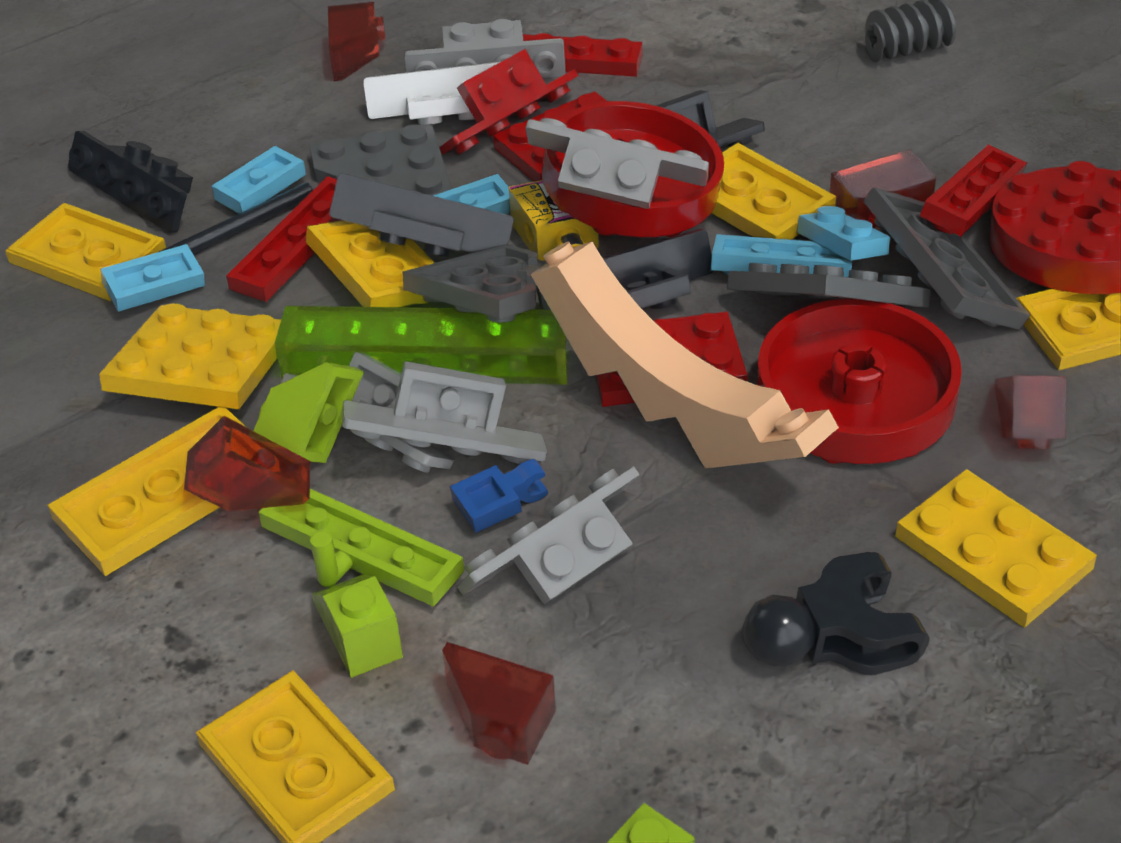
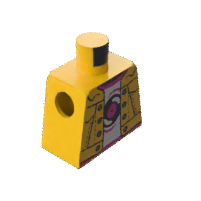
(542, 223)

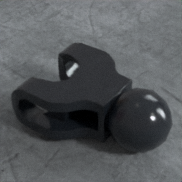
(836, 621)

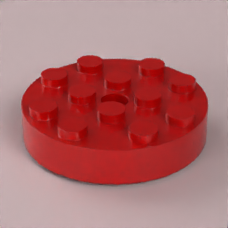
(674, 203)
(1061, 228)
(874, 367)

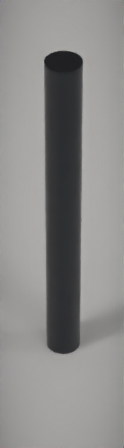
(245, 219)

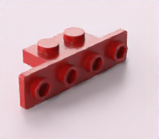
(501, 93)

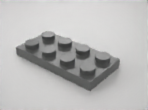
(946, 263)

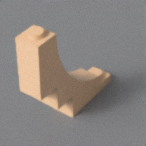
(719, 413)

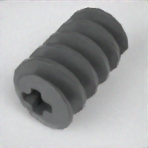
(909, 27)

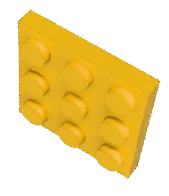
(195, 357)

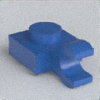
(497, 496)

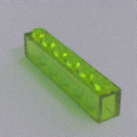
(519, 351)

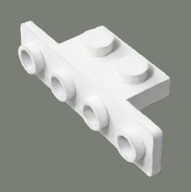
(421, 94)

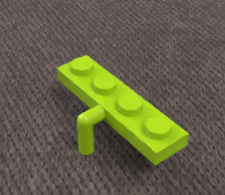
(354, 540)

